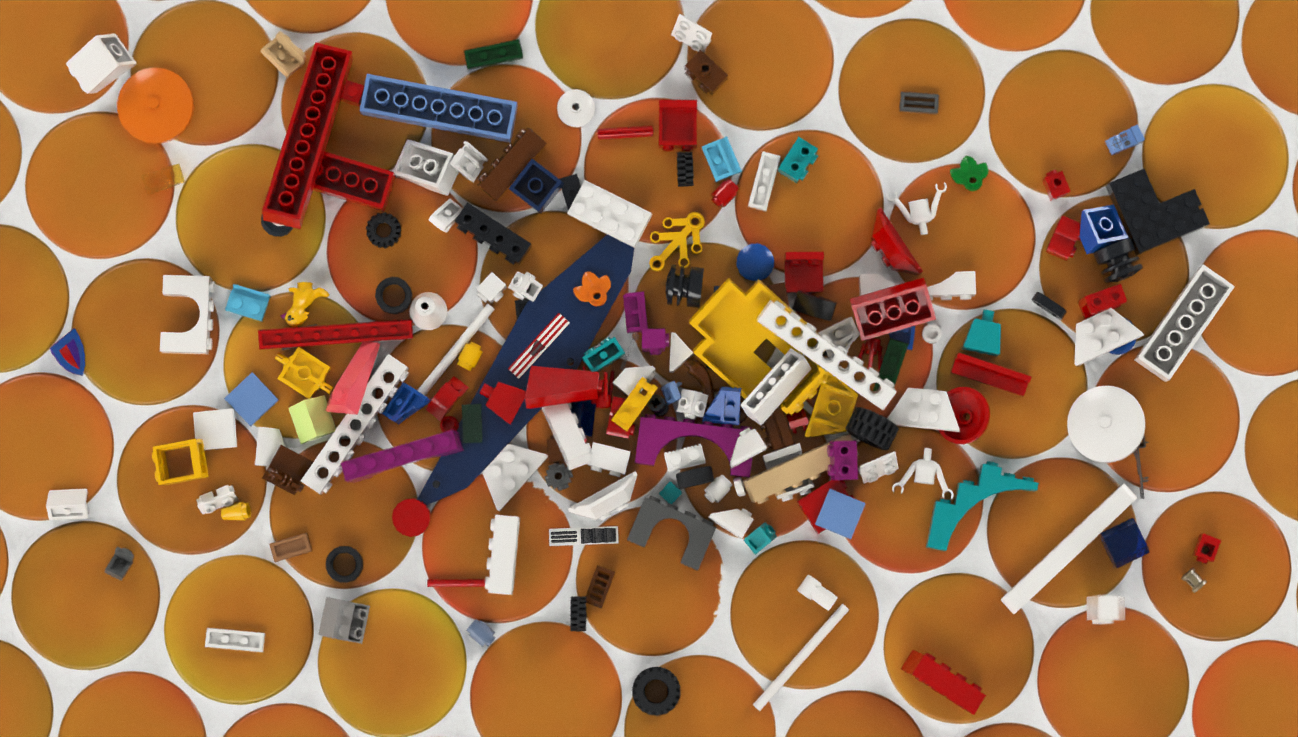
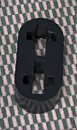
(1049, 305)

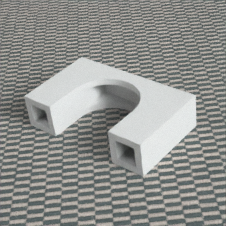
(198, 338)

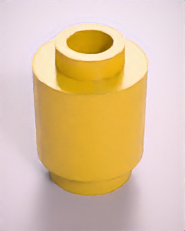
(469, 356)

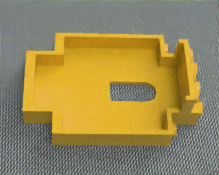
(734, 334)

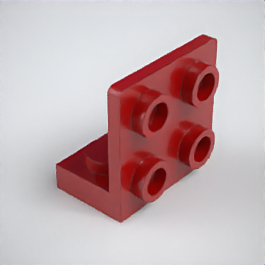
(804, 272)

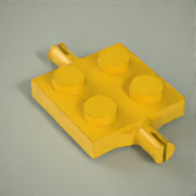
(304, 373)

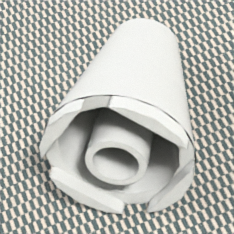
(431, 317)

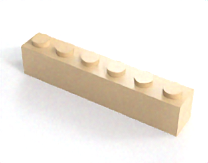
(790, 473)

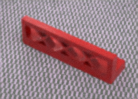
(990, 374)

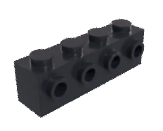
(492, 233)

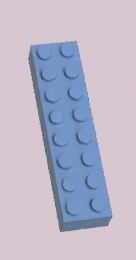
(438, 108)

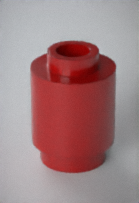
(724, 193)

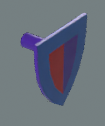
(70, 353)

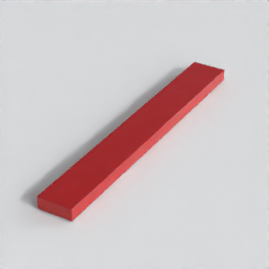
(335, 334)

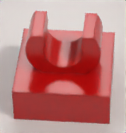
(797, 419)

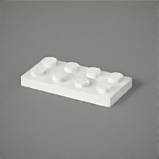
(609, 214)

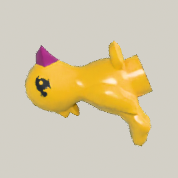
(302, 298)

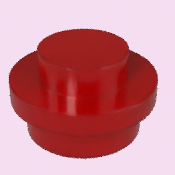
(449, 423)

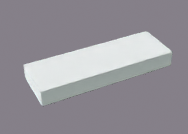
(764, 181)
(235, 640)

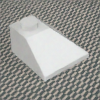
(747, 446)
(733, 521)

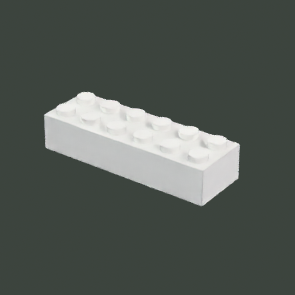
(1184, 323)

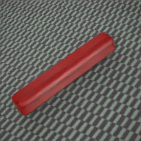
(625, 132)

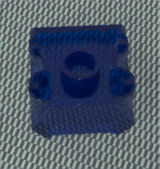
(1124, 543)

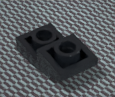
(814, 306)

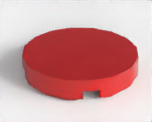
(411, 517)

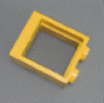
(198, 461)

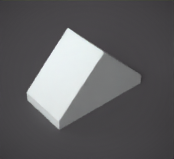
(678, 352)

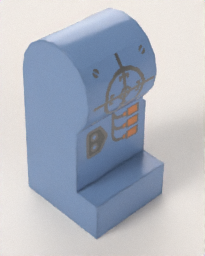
(1125, 140)

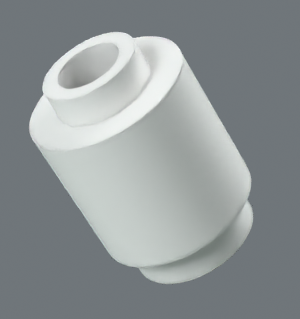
(717, 489)

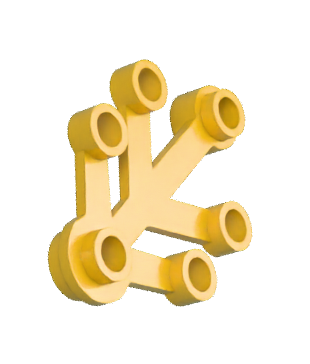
(679, 239)

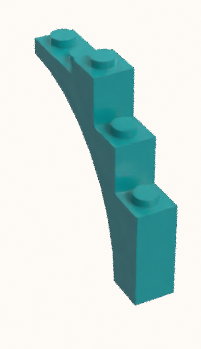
(990, 482)

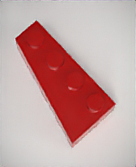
(943, 681)

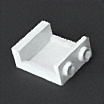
(780, 456)

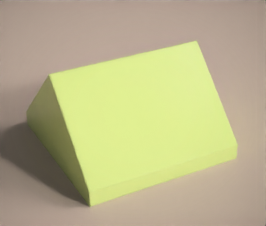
(311, 419)

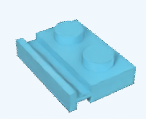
(721, 159)
(247, 302)

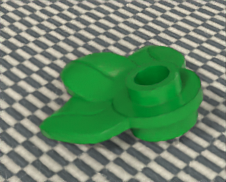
(969, 170)

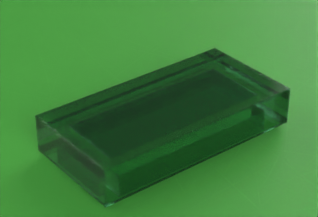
(472, 423)

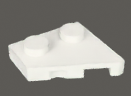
(842, 334)

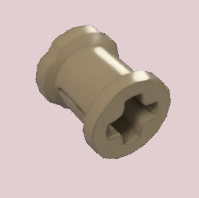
(1193, 580)

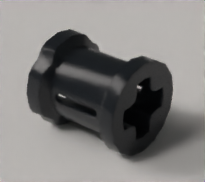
(660, 410)

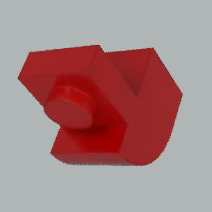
(446, 398)

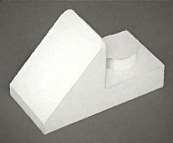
(446, 215)

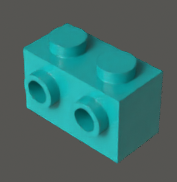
(798, 159)
(604, 355)

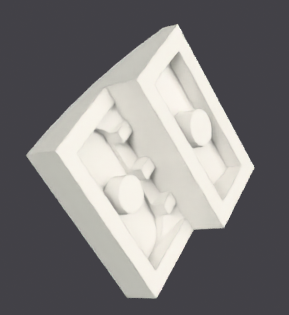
(216, 428)

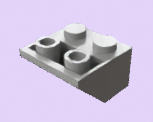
(344, 620)

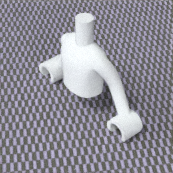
(919, 209)
(925, 473)

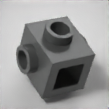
(563, 482)

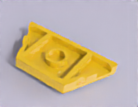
(832, 409)

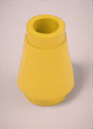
(238, 511)

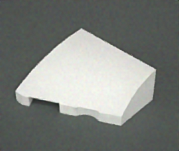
(267, 445)

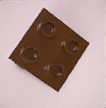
(287, 470)

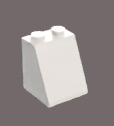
(100, 62)

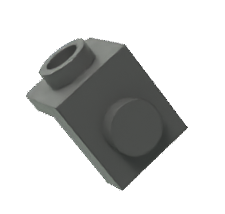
(120, 563)

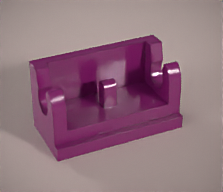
(635, 312)

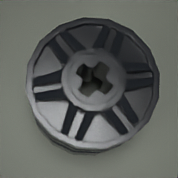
(1118, 261)
(684, 286)

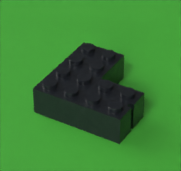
(1152, 222)

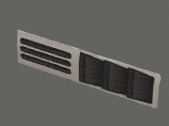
(583, 536)

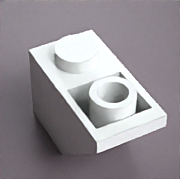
(630, 377)

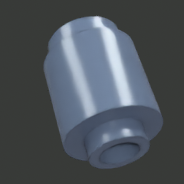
(481, 633)

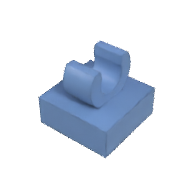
(671, 392)

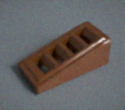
(595, 577)

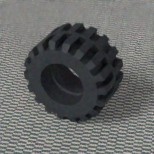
(872, 428)
(668, 703)

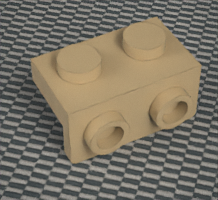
(284, 54)

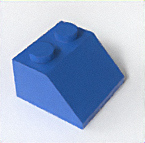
(1101, 228)

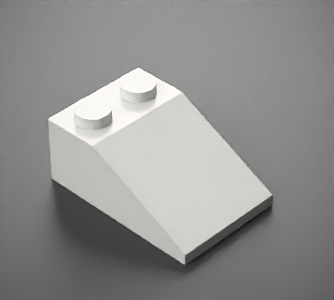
(426, 167)

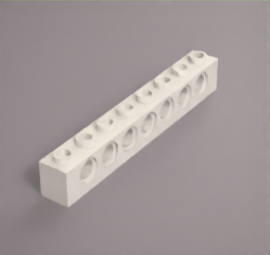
(879, 398)
(312, 477)

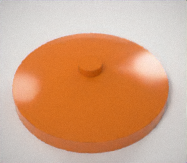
(155, 105)

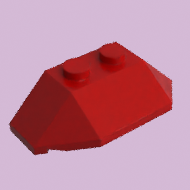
(892, 247)

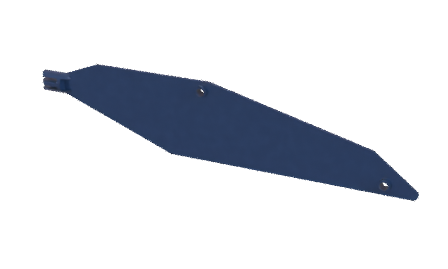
(605, 258)

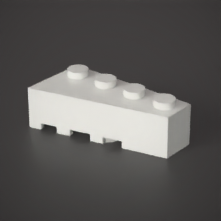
(1105, 609)

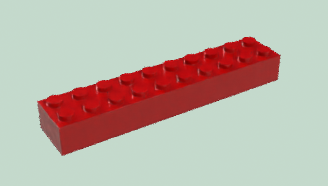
(307, 136)

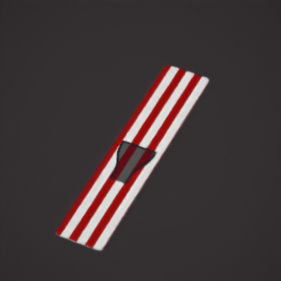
(538, 345)

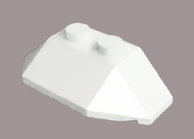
(607, 500)

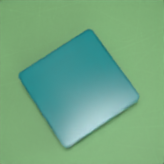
(670, 493)

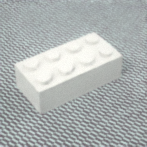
(504, 554)

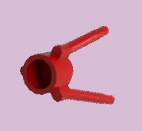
(872, 347)
(604, 398)

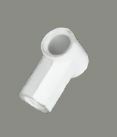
(813, 590)

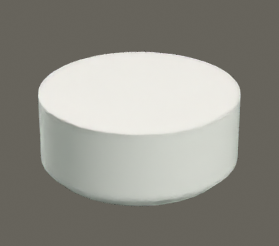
(931, 333)
(739, 486)

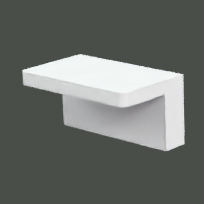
(67, 504)

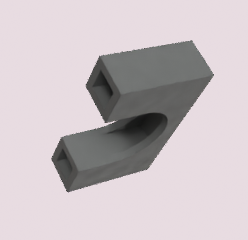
(653, 512)

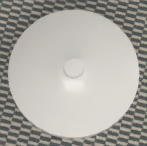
(1106, 424)

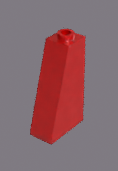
(560, 386)

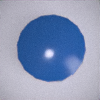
(755, 262)

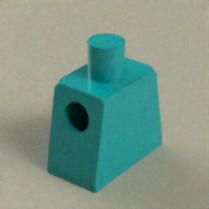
(984, 335)

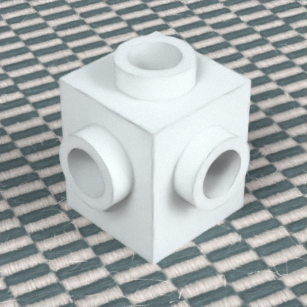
(525, 286)
(692, 404)

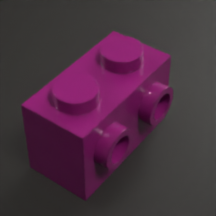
(654, 341)
(842, 460)

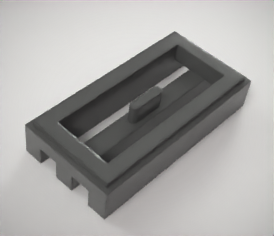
(920, 103)

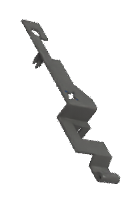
(1137, 457)

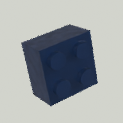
(536, 186)

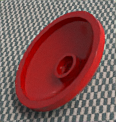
(964, 402)

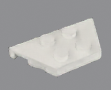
(1102, 334)
(925, 410)
(510, 472)

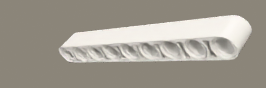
(1068, 548)

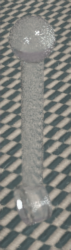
(635, 336)

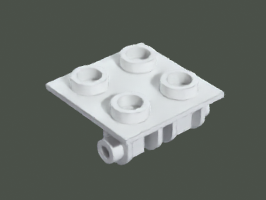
(691, 33)
(880, 466)

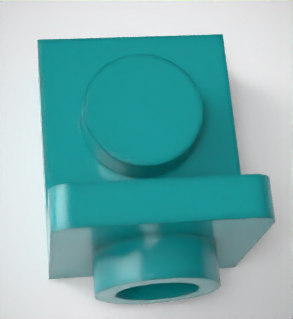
(760, 537)

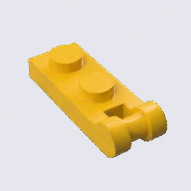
(634, 404)

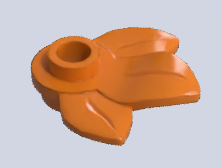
(591, 286)

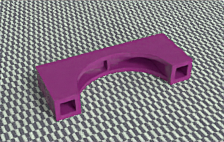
(657, 433)
(426, 448)

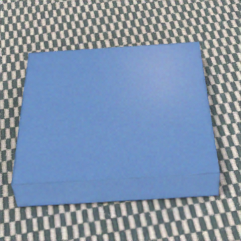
(251, 399)
(840, 513)

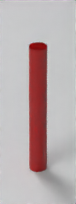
(456, 582)

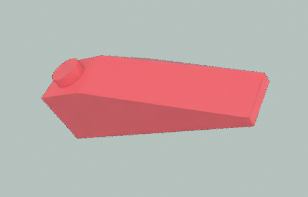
(350, 388)

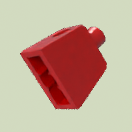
(504, 400)

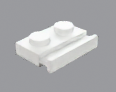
(468, 161)

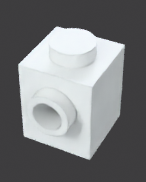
(491, 289)

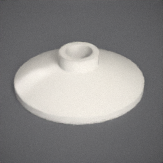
(578, 117)

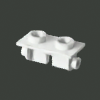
(225, 497)

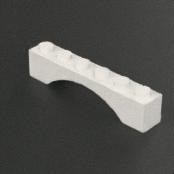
(958, 285)

